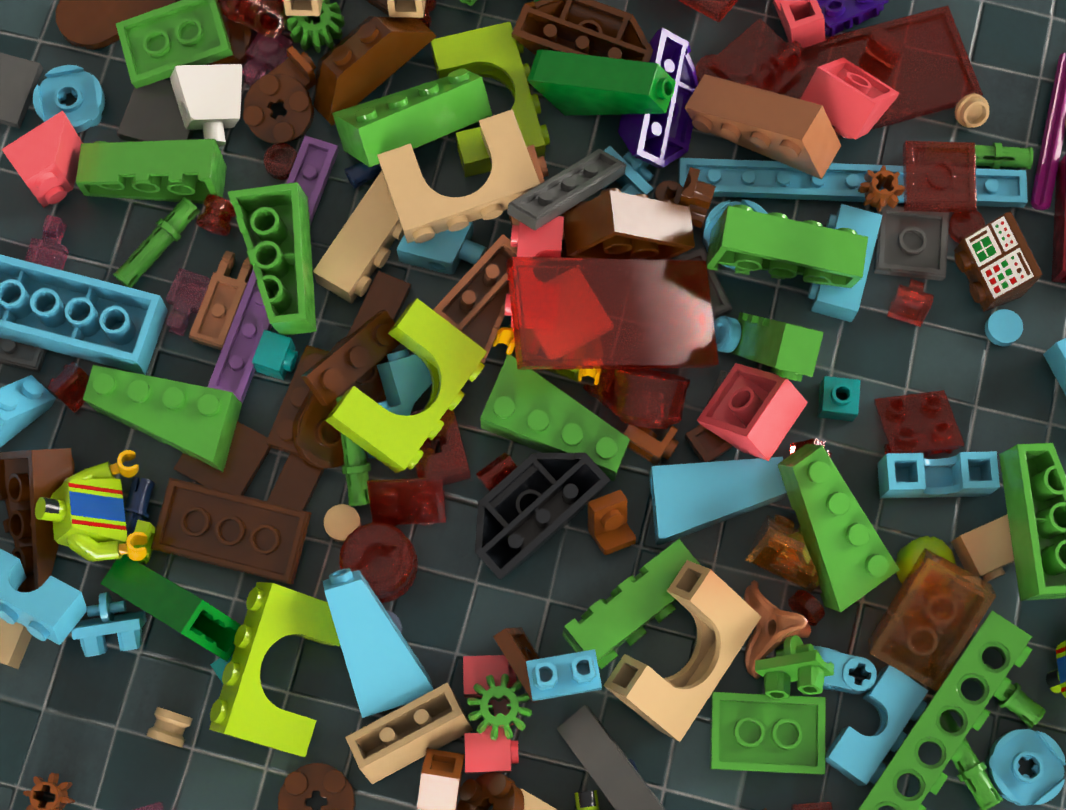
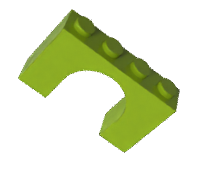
(494, 55)
(451, 362)
(242, 705)

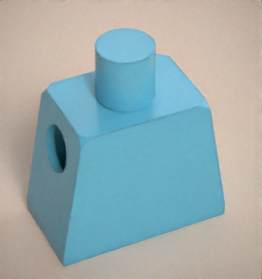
(442, 251)

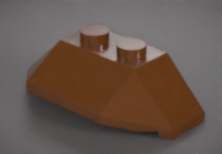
(581, 28)
(366, 60)

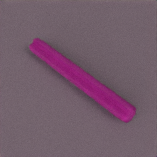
(1051, 142)

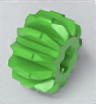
(327, 27)
(500, 719)

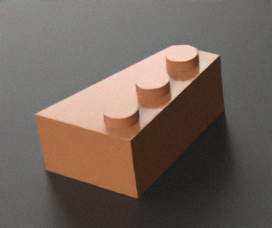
(479, 298)

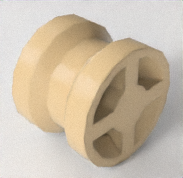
(169, 727)

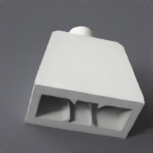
(208, 97)

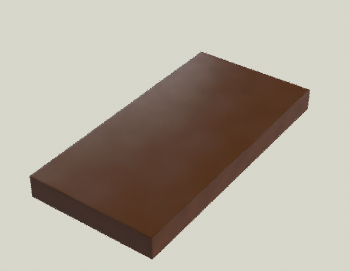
(231, 530)

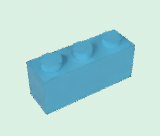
(841, 301)

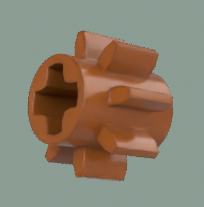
(886, 196)
(52, 786)

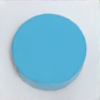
(1003, 327)
(727, 333)

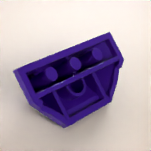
(665, 136)

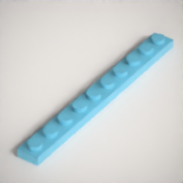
(839, 183)

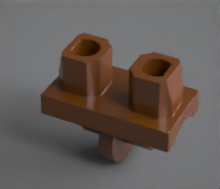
(694, 195)

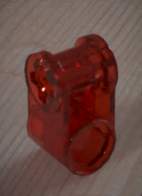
(254, 15)

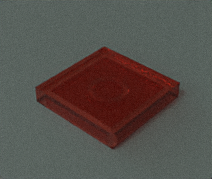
(939, 176)

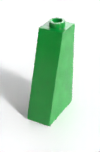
(600, 84)
(173, 606)

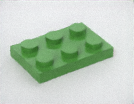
(171, 37)
(767, 733)

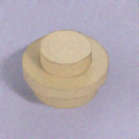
(972, 110)

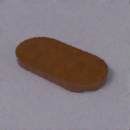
(94, 21)
(314, 437)

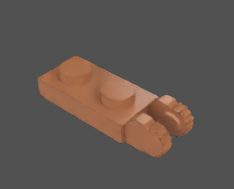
(220, 303)

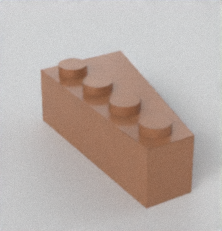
(766, 123)

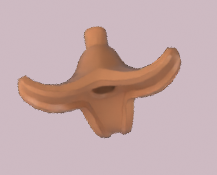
(771, 628)

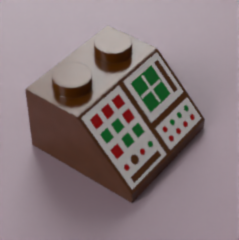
(997, 262)

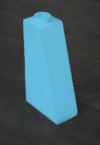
(708, 493)
(375, 652)

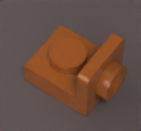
(297, 66)
(645, 444)
(609, 522)

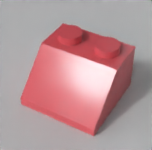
(849, 97)
(47, 159)
(753, 410)

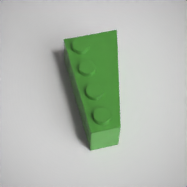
(412, 116)
(152, 170)
(786, 247)
(279, 249)
(782, 346)
(172, 412)
(548, 420)
(1036, 518)
(835, 528)
(629, 607)

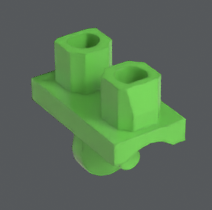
(793, 664)

